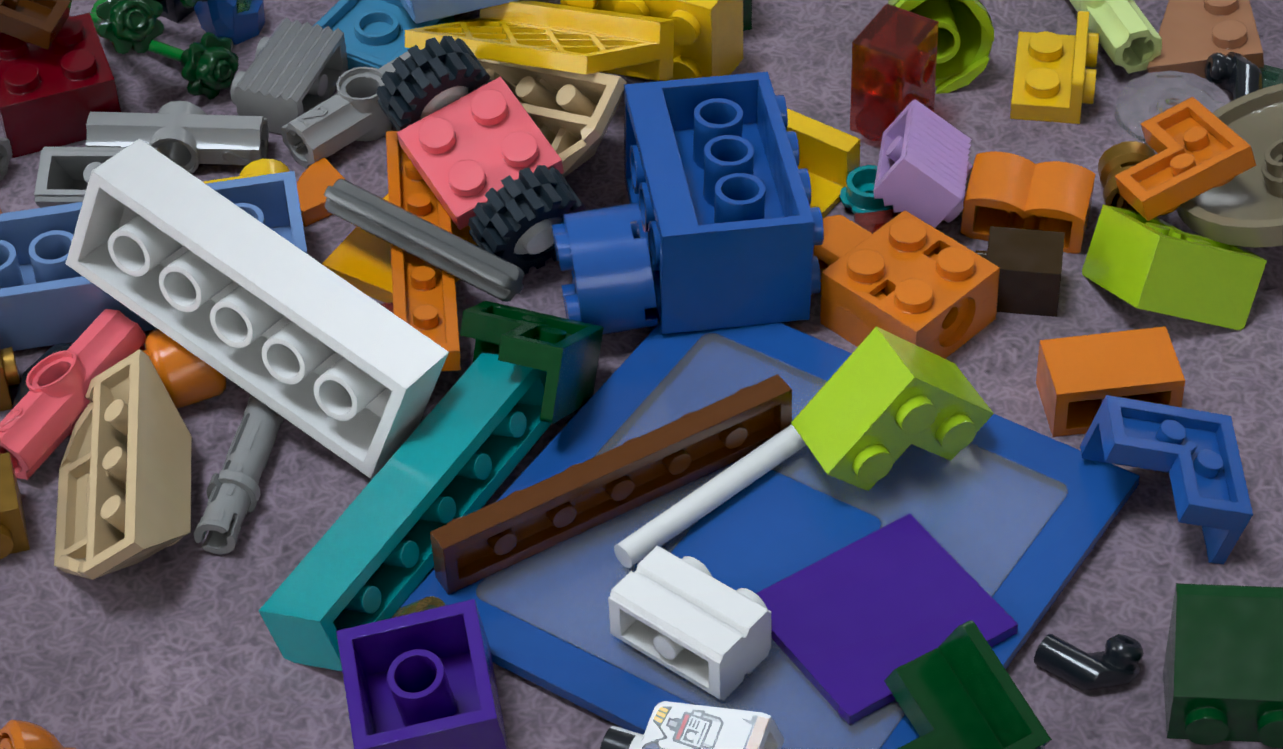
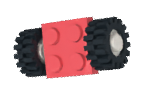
(478, 151)

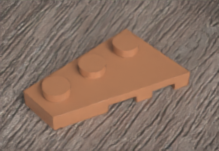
(1203, 27)

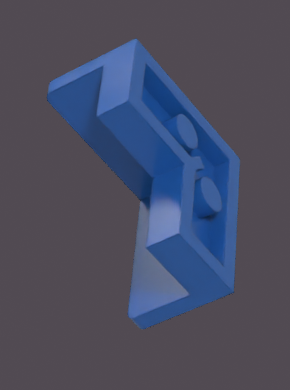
(1196, 452)

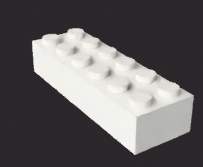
(254, 306)

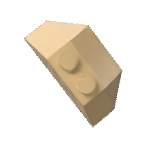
(565, 106)
(123, 474)

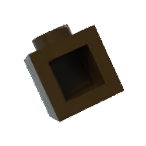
(1028, 269)

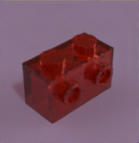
(890, 68)

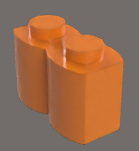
(1027, 195)

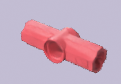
(59, 390)

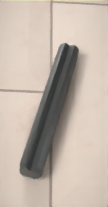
(424, 240)

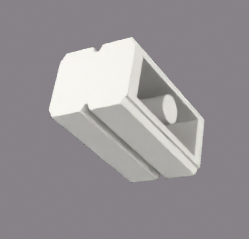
(691, 621)

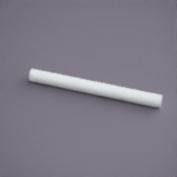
(708, 496)

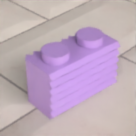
(923, 166)

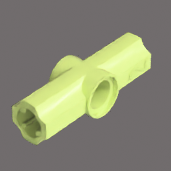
(1122, 32)

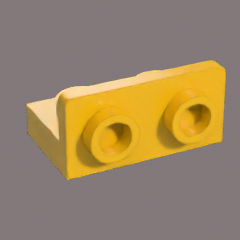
(1052, 74)

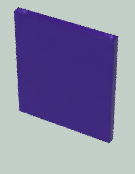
(874, 611)

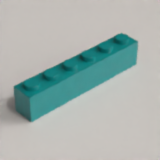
(383, 538)

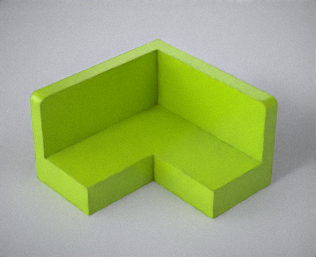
(1172, 270)

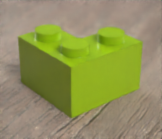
(885, 402)

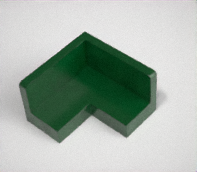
(543, 342)
(964, 698)

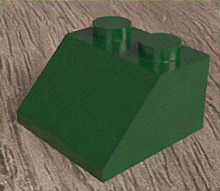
(1225, 665)

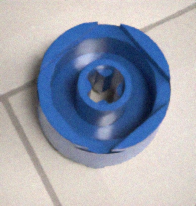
(607, 268)

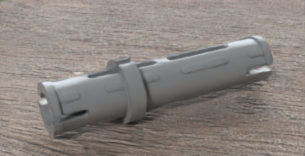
(236, 486)

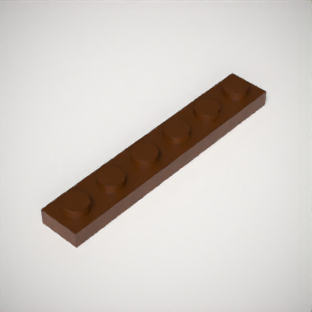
(609, 484)

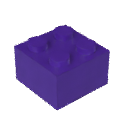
(422, 682)

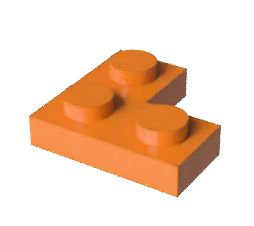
(1191, 158)

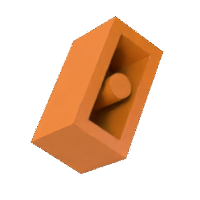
(1083, 369)

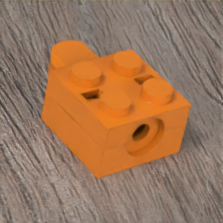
(905, 283)

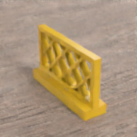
(563, 39)

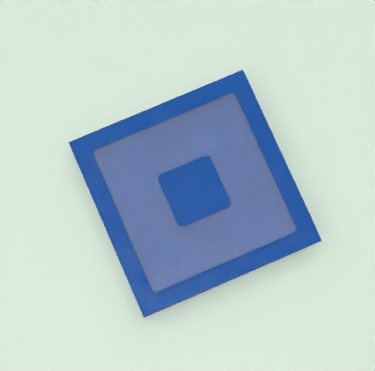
(1005, 508)

